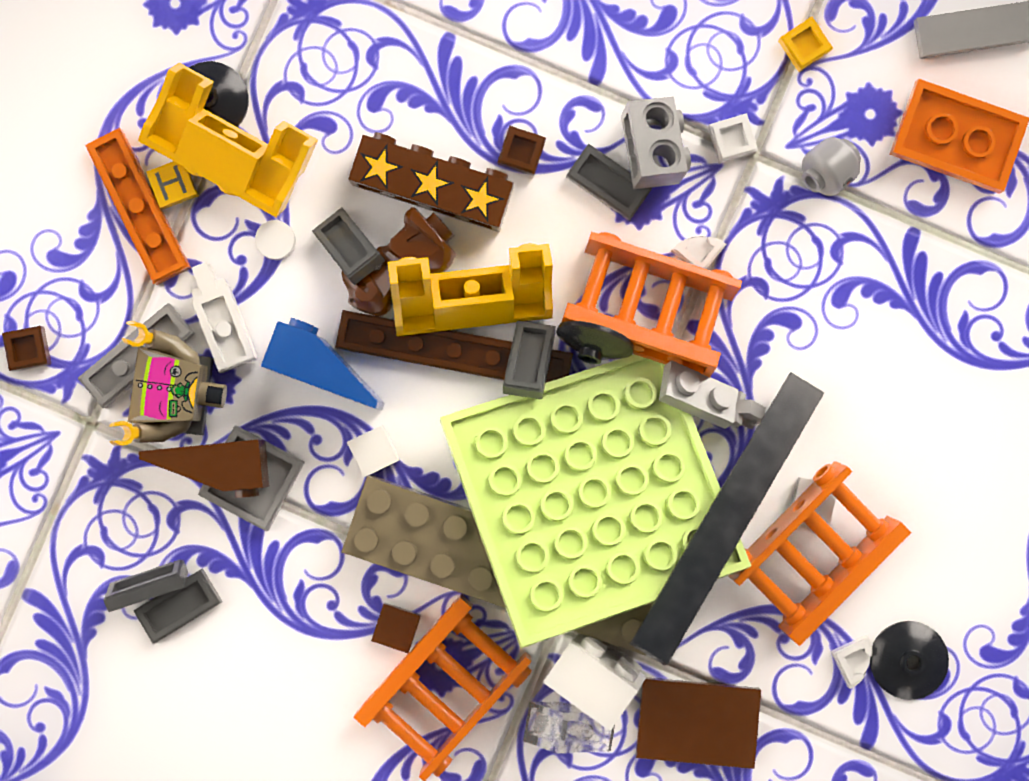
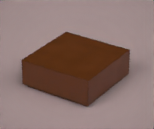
(521, 150)
(26, 348)
(396, 627)

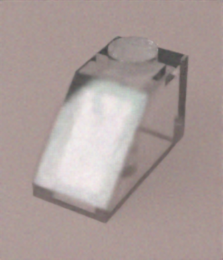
(565, 729)

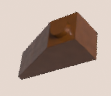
(223, 466)

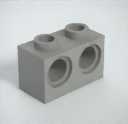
(645, 142)

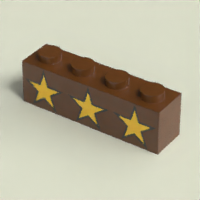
(431, 182)

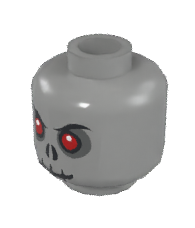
(831, 166)

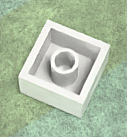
(596, 679)

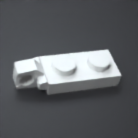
(221, 320)

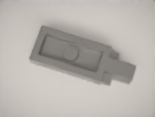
(708, 398)

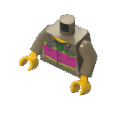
(166, 388)

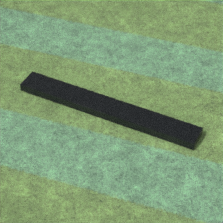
(726, 519)

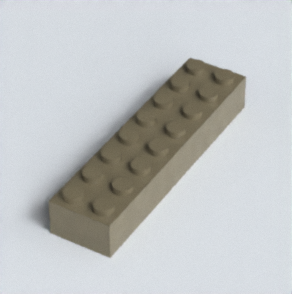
(444, 547)

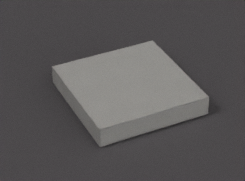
(261, 509)

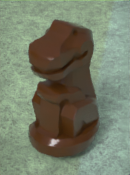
(416, 239)

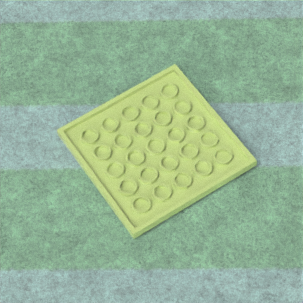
(584, 494)

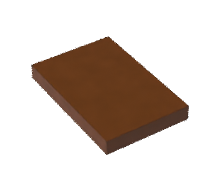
(698, 722)

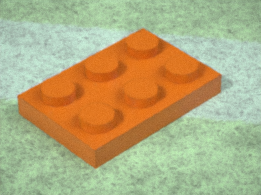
(959, 136)

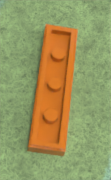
(137, 206)

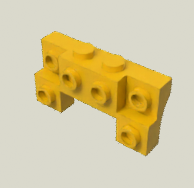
(221, 151)
(472, 296)

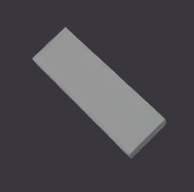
(972, 29)
(115, 370)

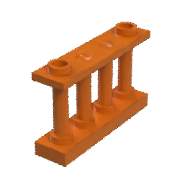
(658, 342)
(854, 562)
(406, 680)

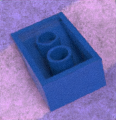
(305, 356)

